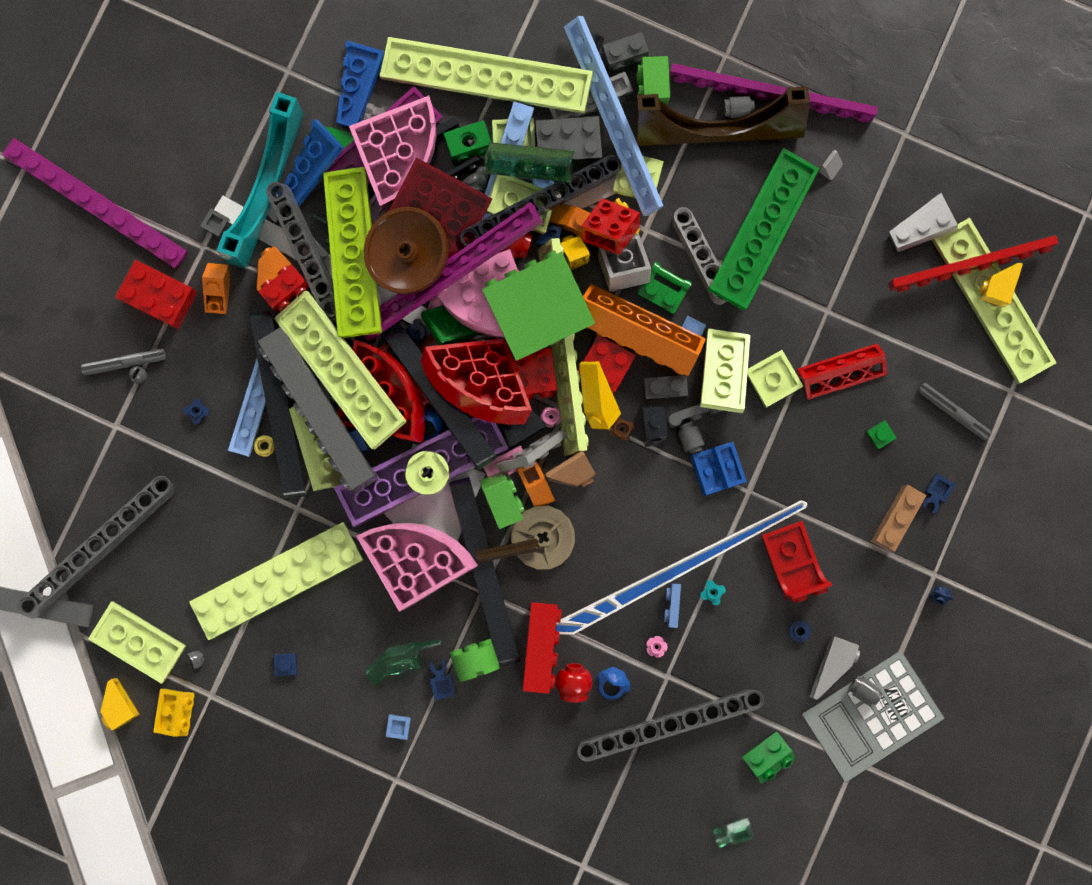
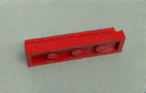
(843, 366)

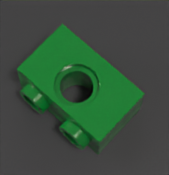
(455, 139)

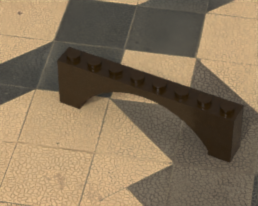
(779, 120)

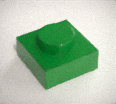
(881, 435)

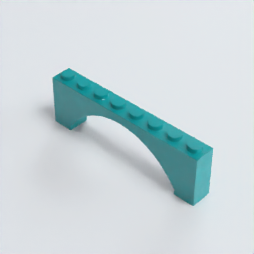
(241, 238)

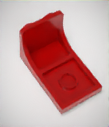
(795, 563)

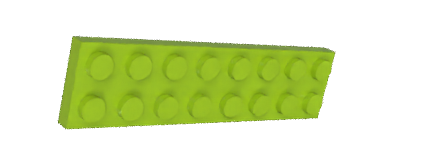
(348, 227)

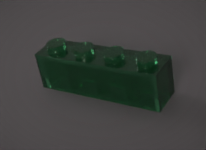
(529, 162)

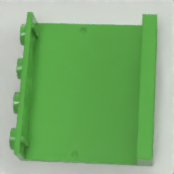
(538, 305)

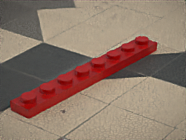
(965, 266)

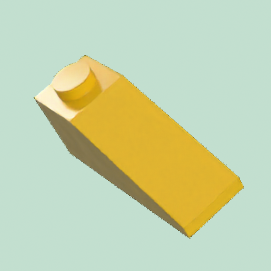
(598, 398)

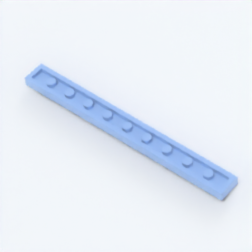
(614, 117)

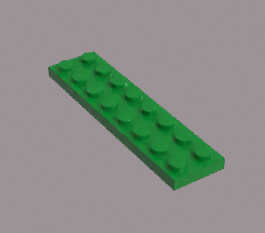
(763, 229)

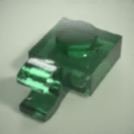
(736, 833)

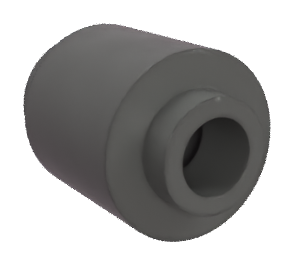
(738, 106)
(690, 437)
(865, 690)

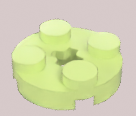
(415, 470)

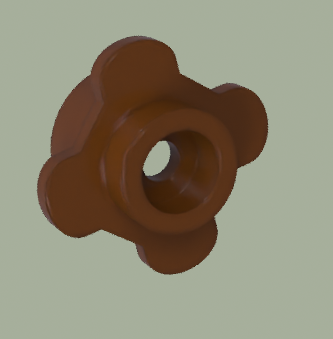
(620, 423)

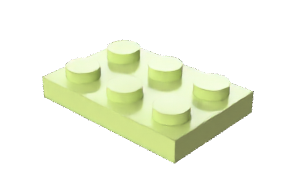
(510, 190)

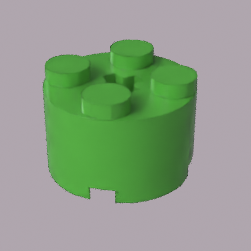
(474, 660)

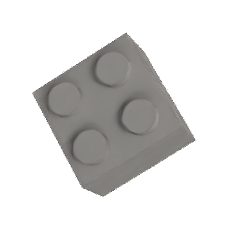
(626, 269)

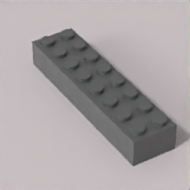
(315, 406)

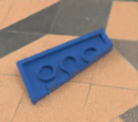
(359, 78)
(316, 157)

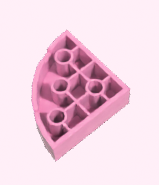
(392, 143)
(468, 302)
(414, 560)

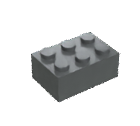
(573, 134)

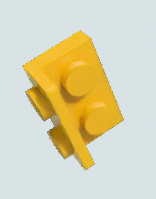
(173, 712)

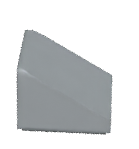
(831, 165)

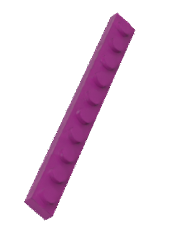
(765, 91)
(95, 203)
(462, 264)

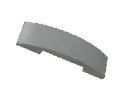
(621, 86)

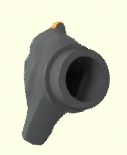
(477, 180)

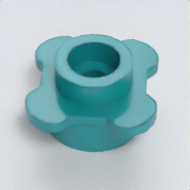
(711, 586)

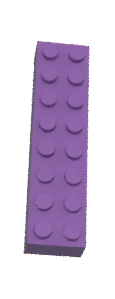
(392, 487)

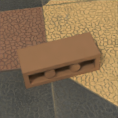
(898, 518)

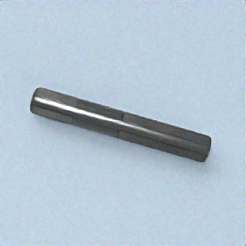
(123, 362)
(954, 411)

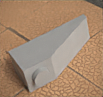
(835, 662)

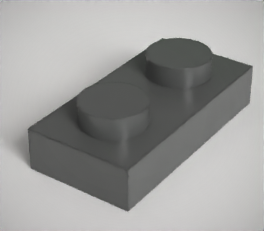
(665, 387)

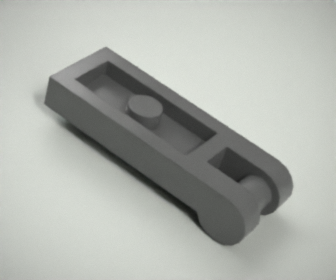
(693, 413)

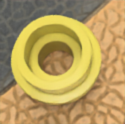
(258, 443)

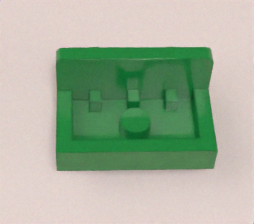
(769, 758)

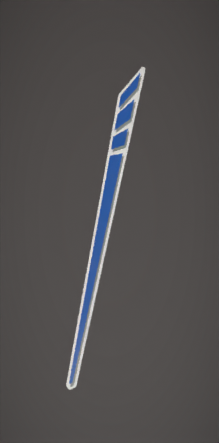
(635, 591)

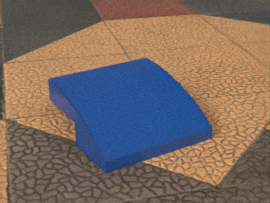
(718, 468)

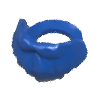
(432, 416)
(615, 677)

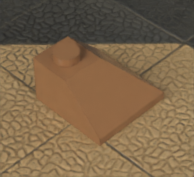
(573, 472)

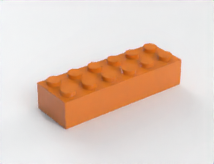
(643, 330)

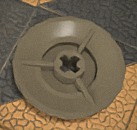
(559, 531)

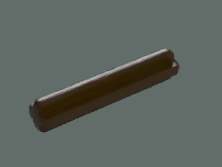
(507, 550)

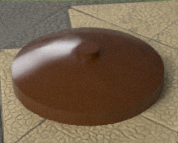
(406, 250)

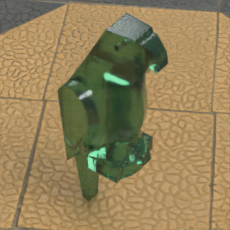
(397, 660)

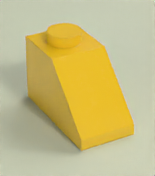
(575, 252)
(1001, 286)
(116, 706)

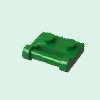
(661, 295)

